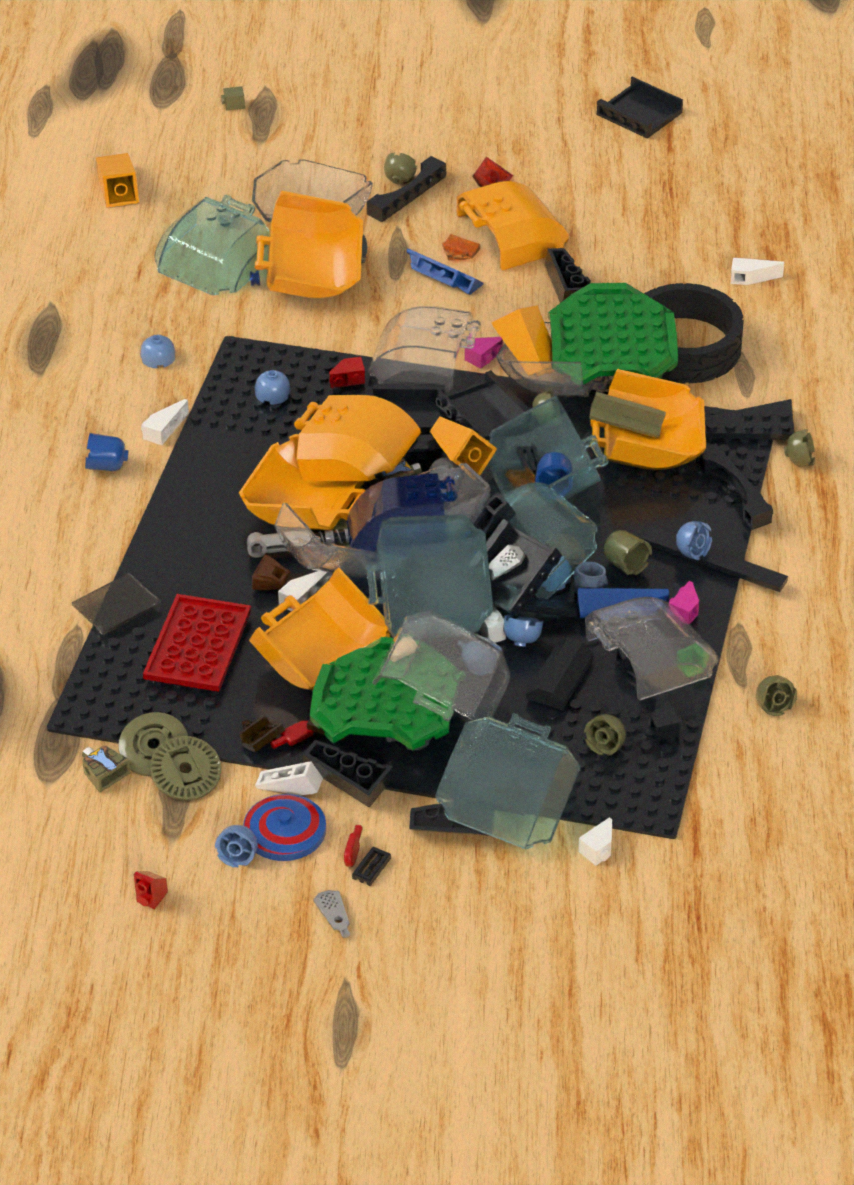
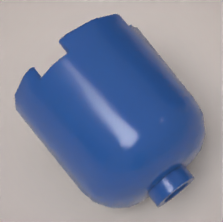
(105, 453)
(552, 467)

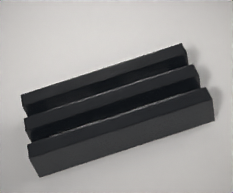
(528, 451)
(375, 873)

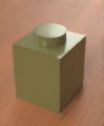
(233, 98)

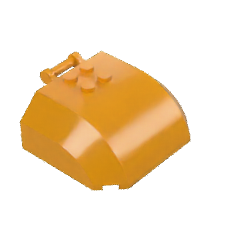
(516, 218)
(311, 247)
(681, 433)
(352, 438)
(280, 481)
(318, 630)

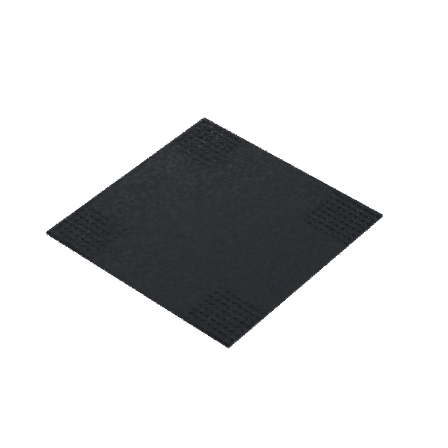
(197, 547)

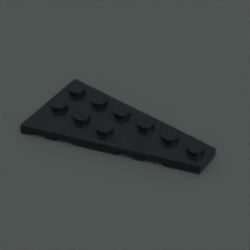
(755, 422)

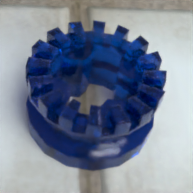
(255, 278)

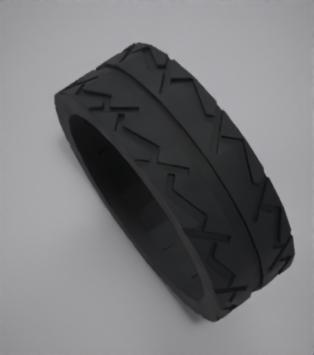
(709, 306)

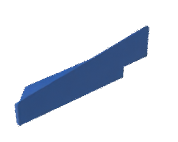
(443, 273)
(596, 598)

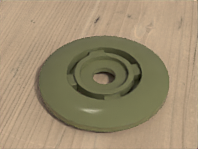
(135, 739)
(200, 756)

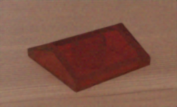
(490, 173)

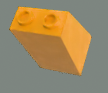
(117, 180)
(525, 334)
(463, 444)

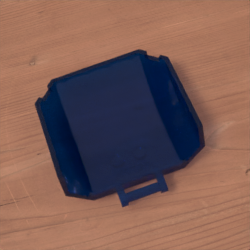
(396, 498)

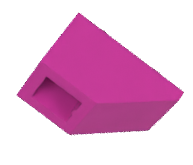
(483, 351)
(686, 602)

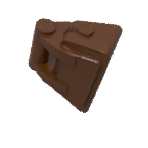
(269, 575)

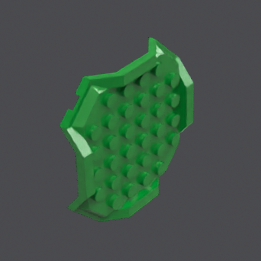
(613, 330)
(351, 704)

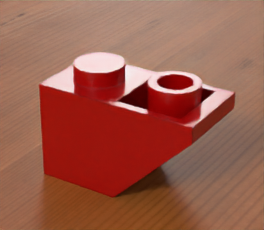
(347, 373)
(149, 888)

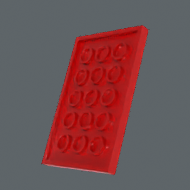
(197, 642)

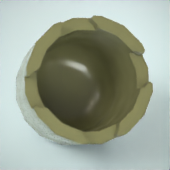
(627, 552)

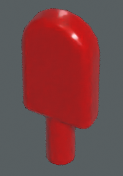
(293, 735)
(352, 847)

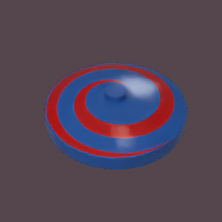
(286, 826)

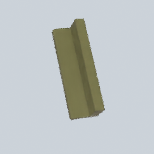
(627, 414)

